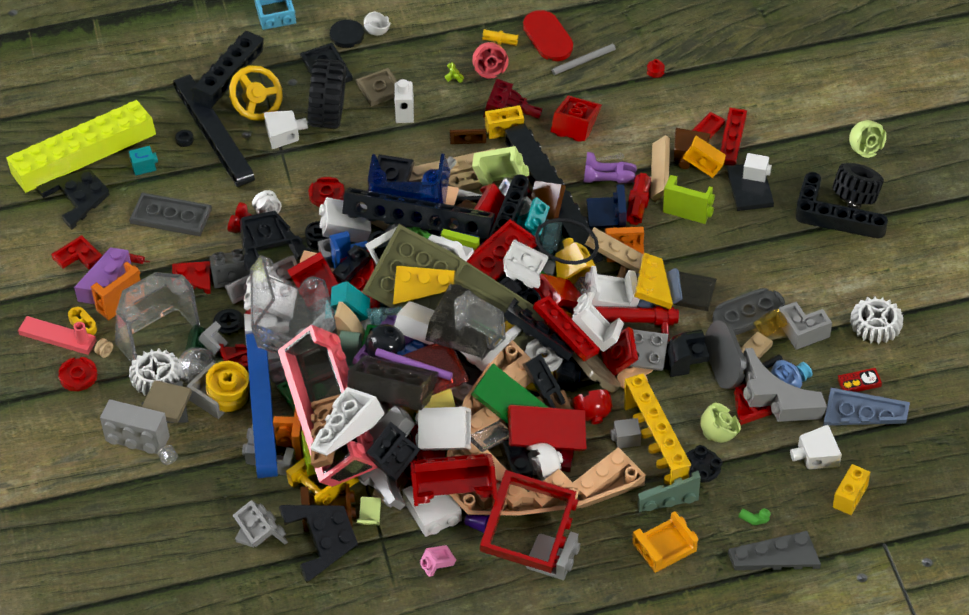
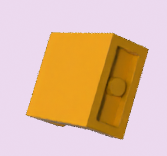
(666, 542)

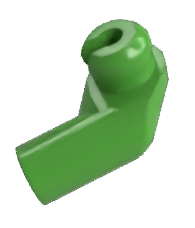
(755, 519)

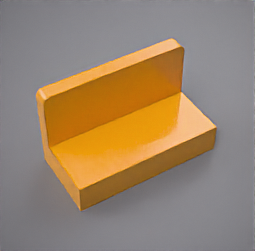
(704, 157)

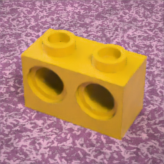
(501, 119)
(851, 489)

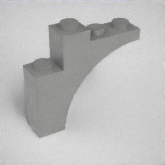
(785, 400)
(376, 477)

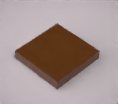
(550, 194)

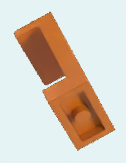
(108, 298)

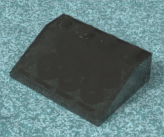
(443, 330)

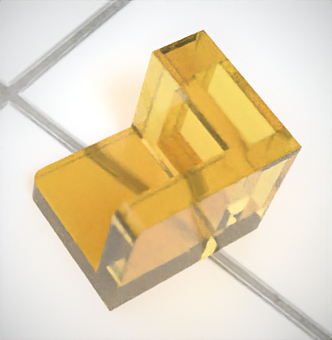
(770, 322)

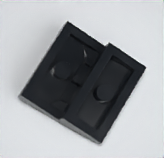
(392, 451)

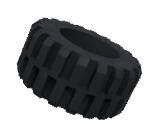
(326, 93)

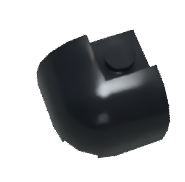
(685, 350)

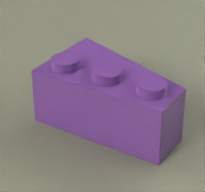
(103, 272)

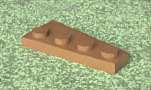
(321, 410)

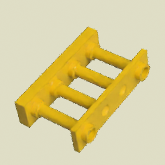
(298, 474)

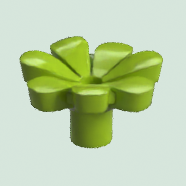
(454, 73)

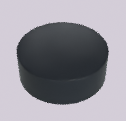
(184, 138)

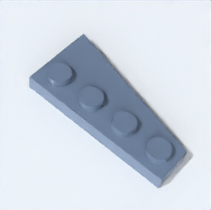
(859, 409)

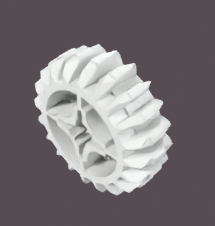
(876, 325)
(143, 370)

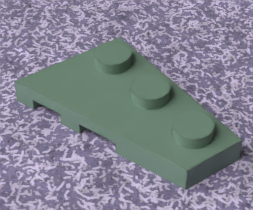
(678, 493)

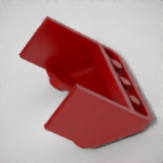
(453, 476)

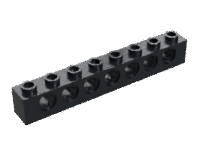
(352, 208)

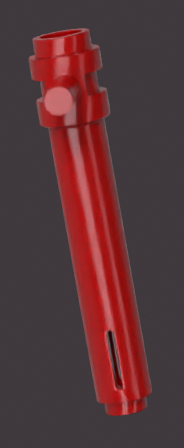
(657, 315)

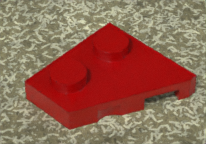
(196, 273)

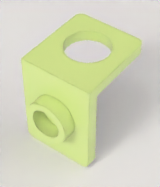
(369, 511)

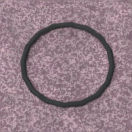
(561, 260)

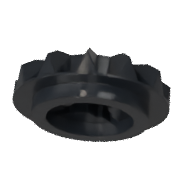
(235, 317)

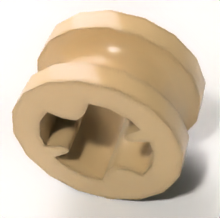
(103, 347)

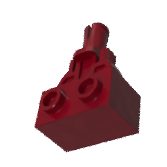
(504, 96)

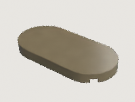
(598, 371)

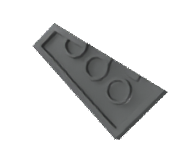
(785, 551)

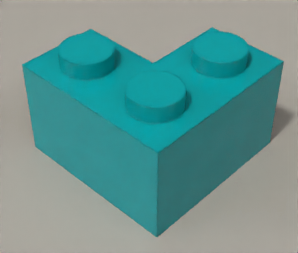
(352, 297)

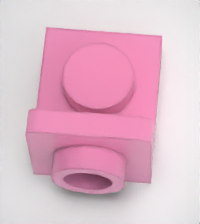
(436, 558)

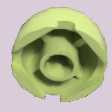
(867, 138)
(719, 424)

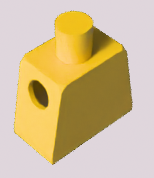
(573, 252)

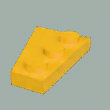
(653, 282)
(417, 283)

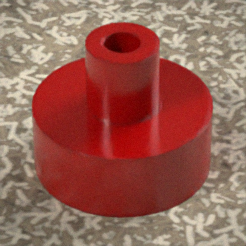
(655, 68)

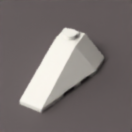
(352, 416)

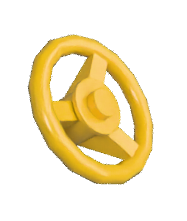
(254, 92)

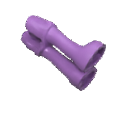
(619, 172)

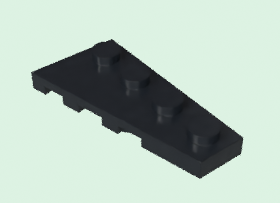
(538, 329)

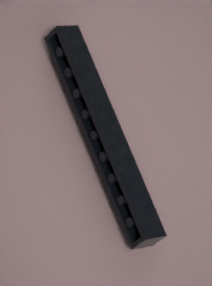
(542, 171)

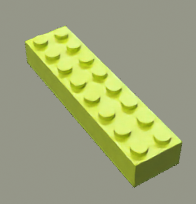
(81, 145)

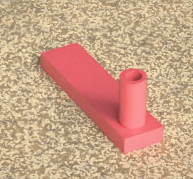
(57, 335)

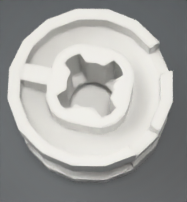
(266, 202)

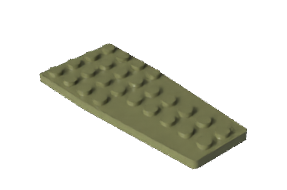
(414, 250)

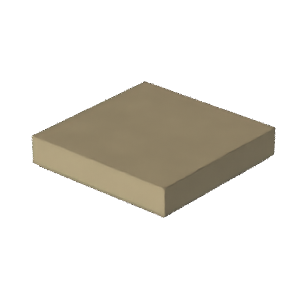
(378, 86)
(167, 399)

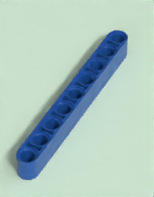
(261, 409)

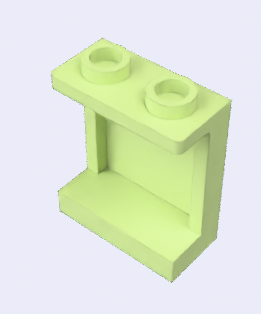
(498, 164)

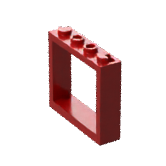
(511, 478)

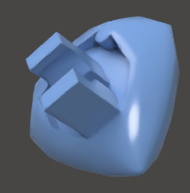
(787, 372)

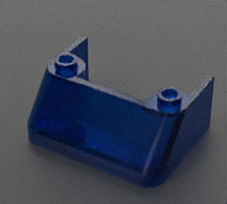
(432, 188)

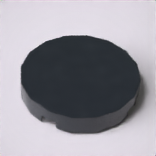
(346, 33)

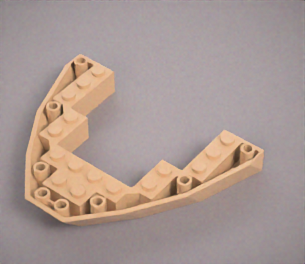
(605, 480)

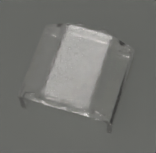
(150, 301)
(284, 310)

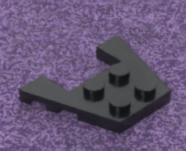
(82, 189)
(265, 232)
(329, 531)

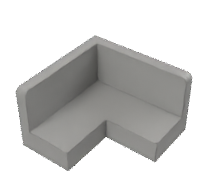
(803, 328)
(199, 396)

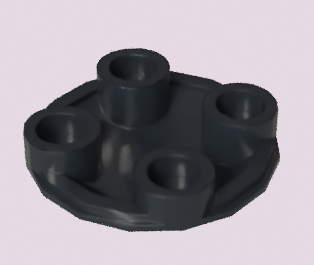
(705, 462)

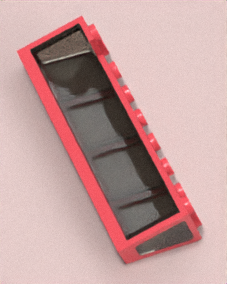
(316, 371)

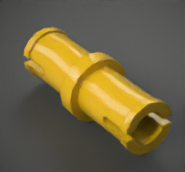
(500, 37)

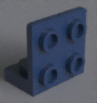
(608, 211)

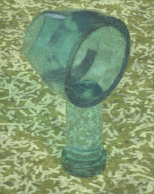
(377, 315)

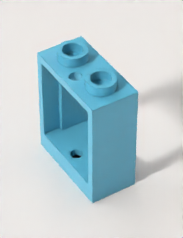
(275, 19)

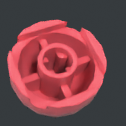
(490, 60)

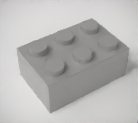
(134, 426)

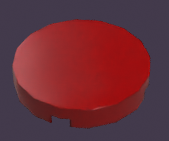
(325, 187)
(77, 374)

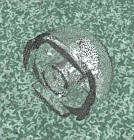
(193, 362)

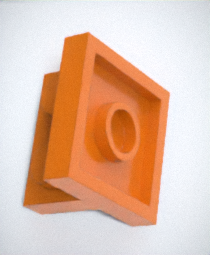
(629, 236)
(288, 433)

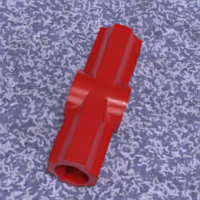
(638, 199)

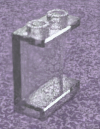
(481, 316)

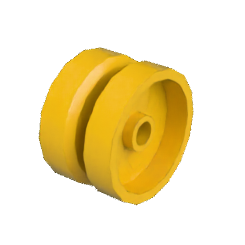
(228, 385)

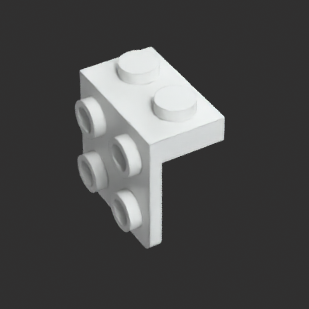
(524, 264)

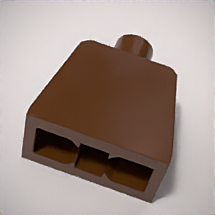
(683, 141)

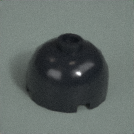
(386, 338)

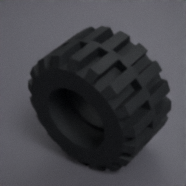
(858, 183)

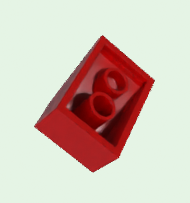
(575, 118)

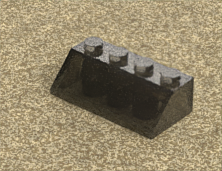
(393, 382)

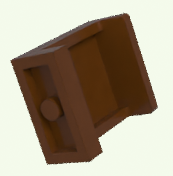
(344, 499)

